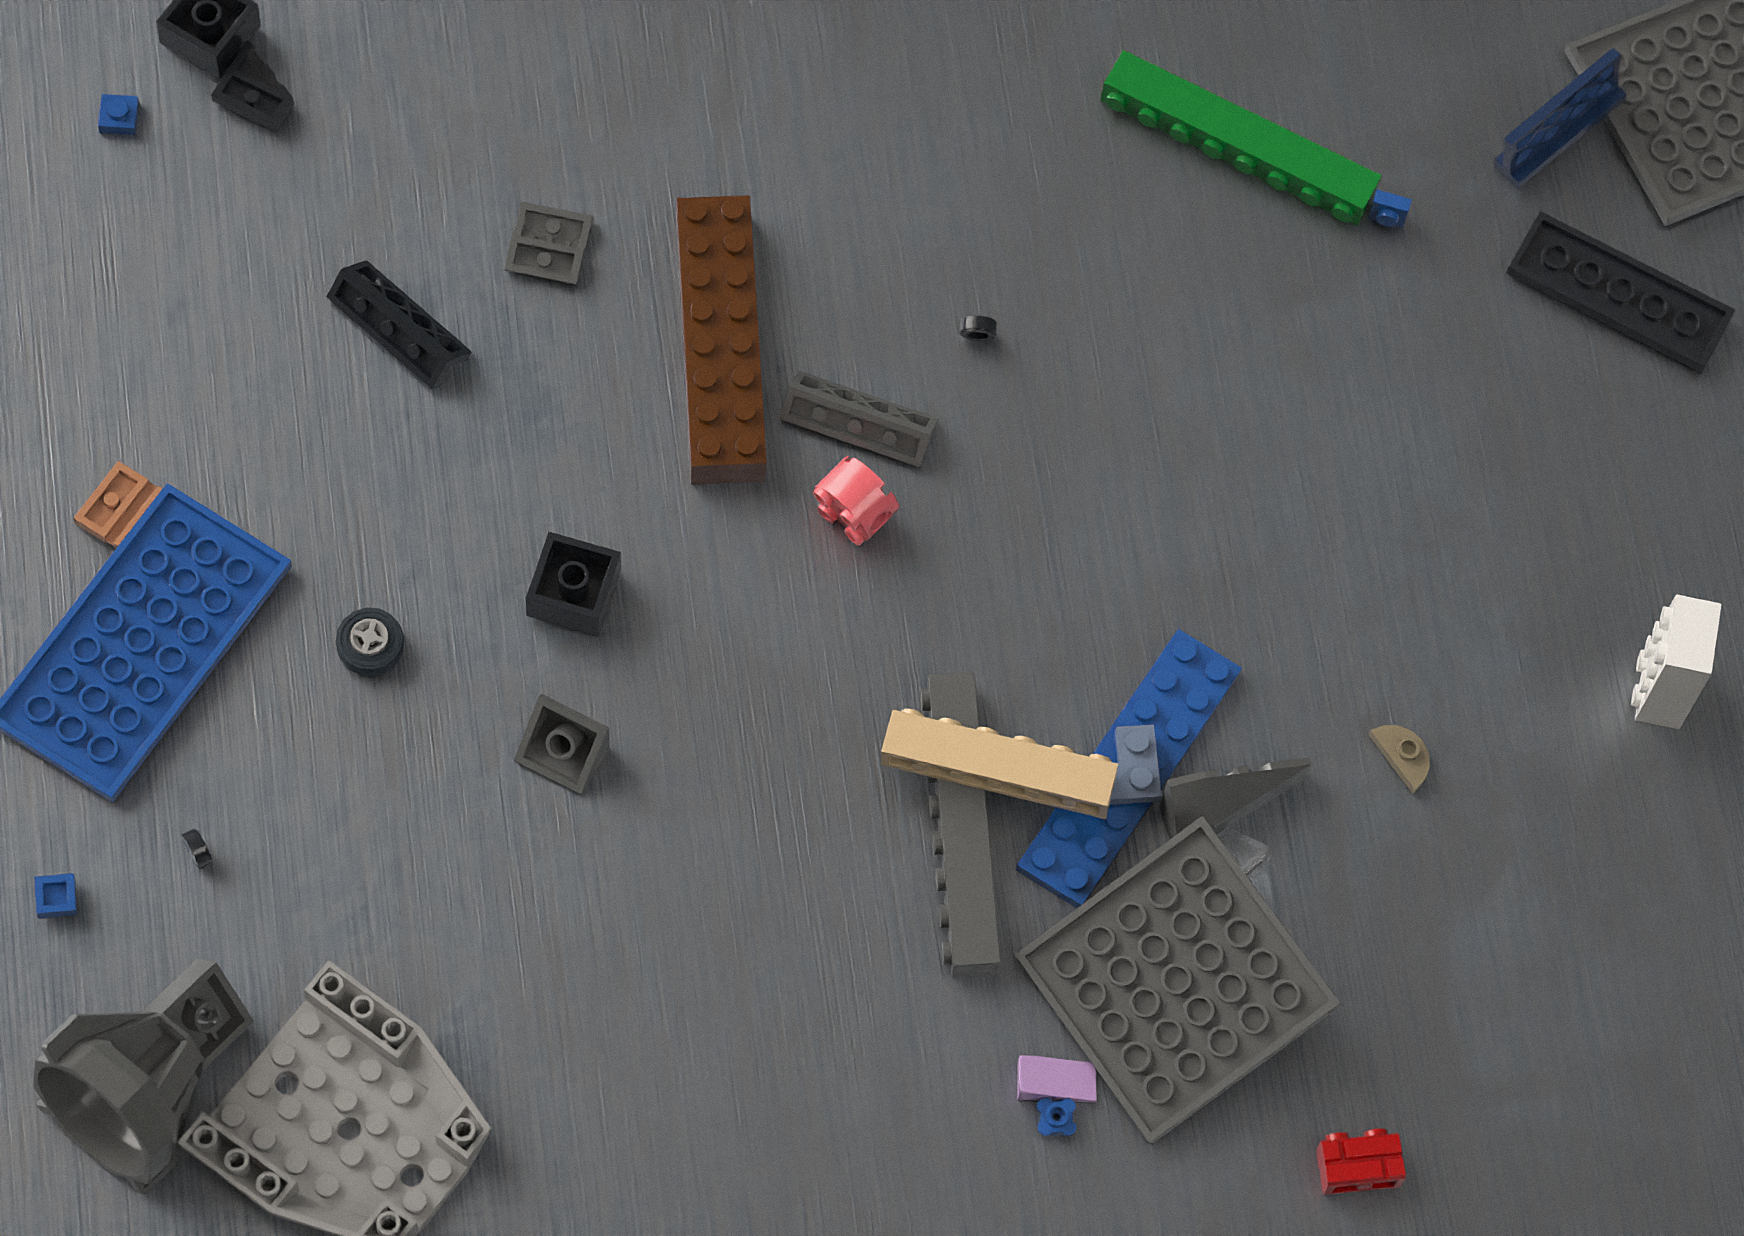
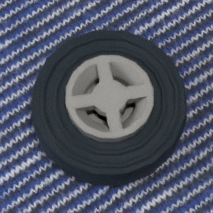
(369, 627)

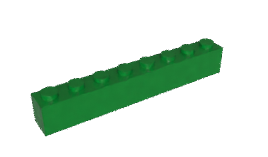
(1240, 138)

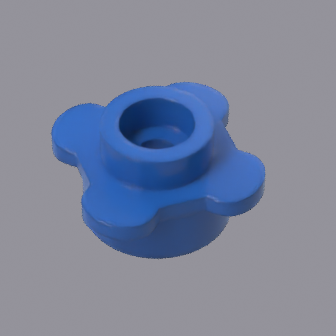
(1063, 1126)

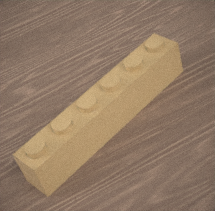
(999, 763)

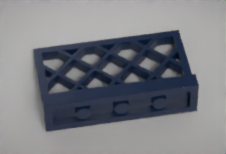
(1562, 120)

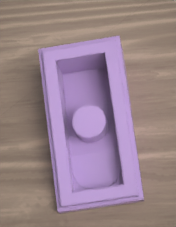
(1055, 1079)

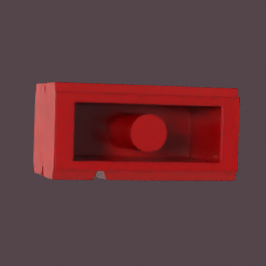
(1360, 1162)

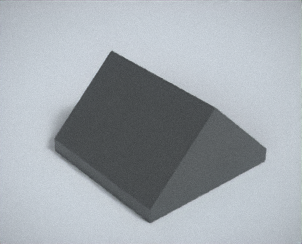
(563, 744)

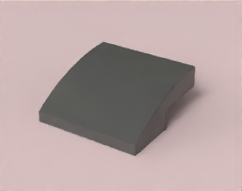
(549, 243)

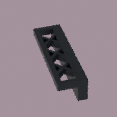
(395, 324)

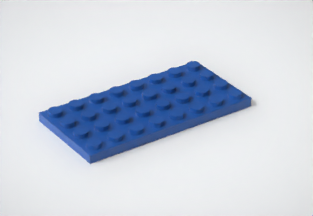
(140, 642)

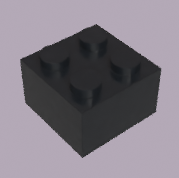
(208, 30)
(573, 583)

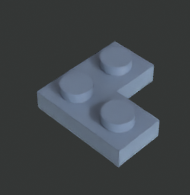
(1137, 766)

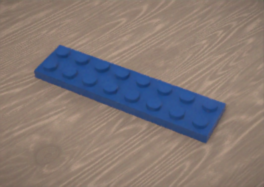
(1176, 698)

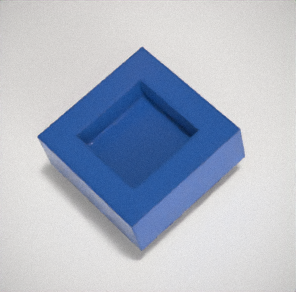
(118, 114)
(1389, 209)
(55, 895)

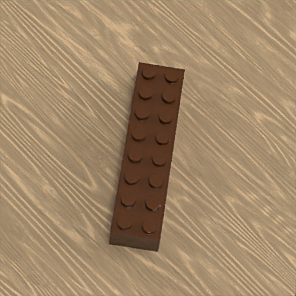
(720, 340)

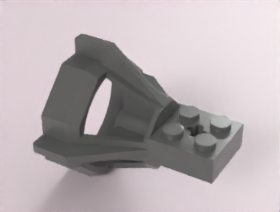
(142, 1076)

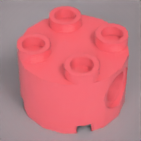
(855, 499)

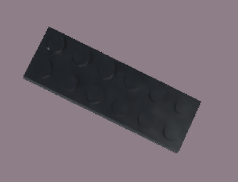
(1620, 291)

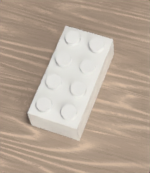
(1676, 661)

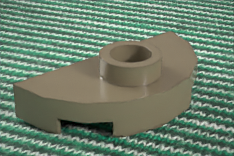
(1404, 753)

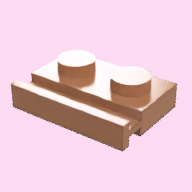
(116, 504)

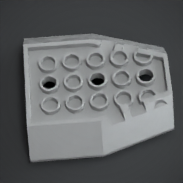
(352, 1065)

